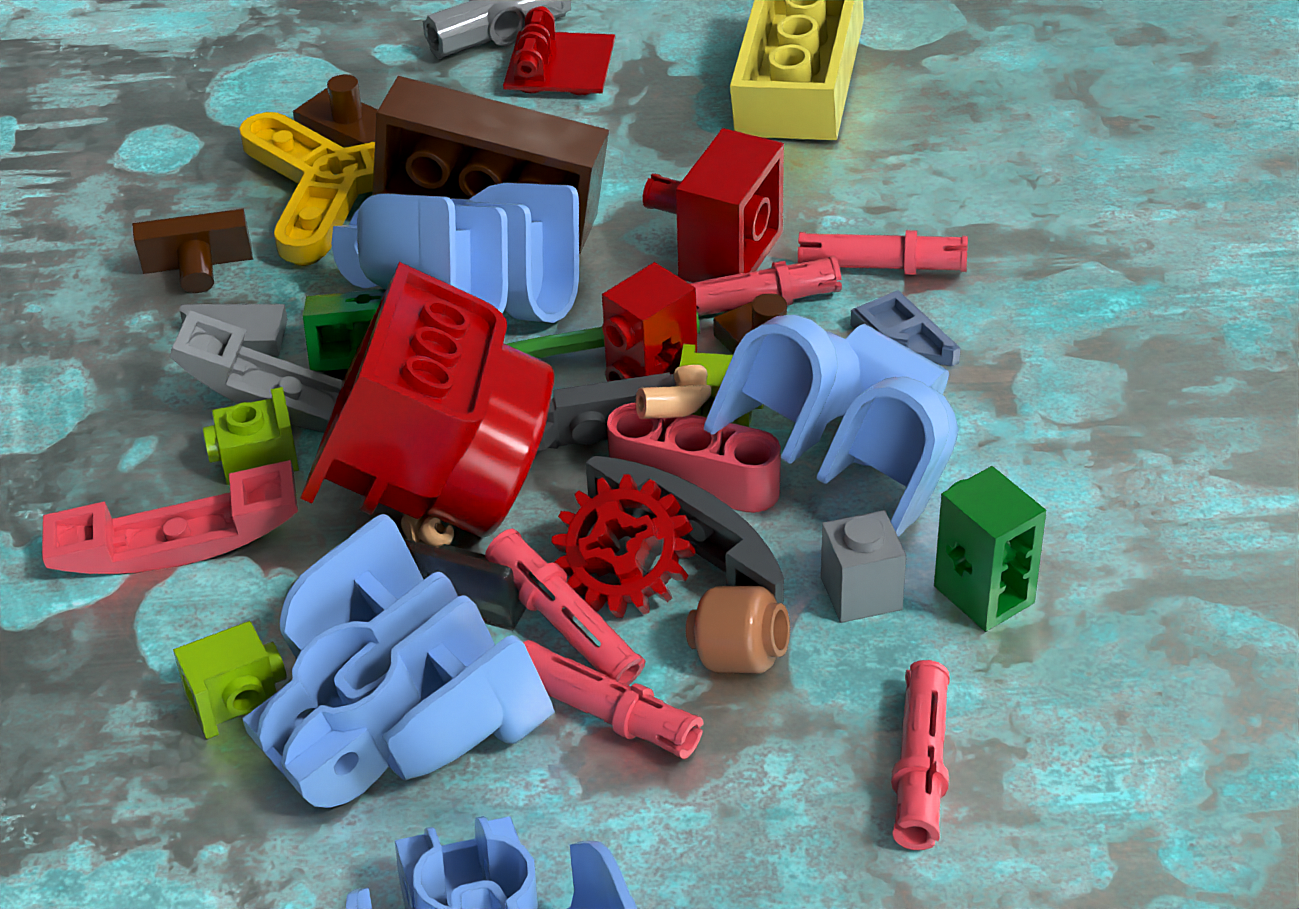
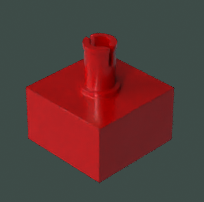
(724, 206)

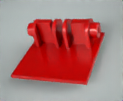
(557, 59)

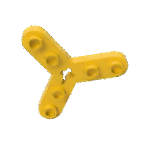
(320, 197)

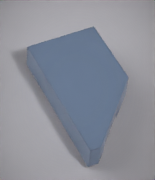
(907, 325)

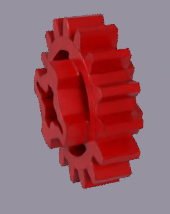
(648, 540)

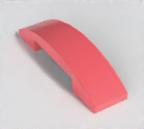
(174, 535)

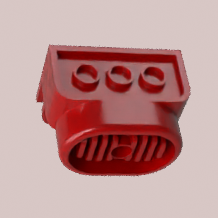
(435, 409)

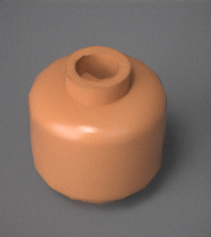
(738, 629)

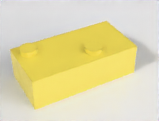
(795, 68)

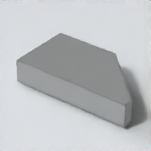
(263, 322)

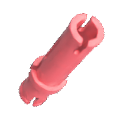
(886, 251)
(785, 280)
(613, 656)
(628, 708)
(920, 773)

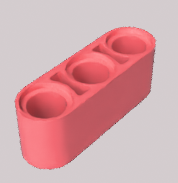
(733, 464)

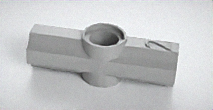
(482, 22)

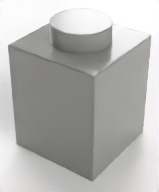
(863, 566)

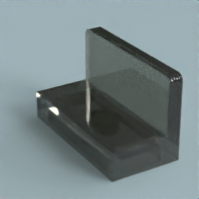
(474, 576)

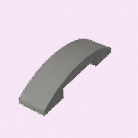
(216, 358)

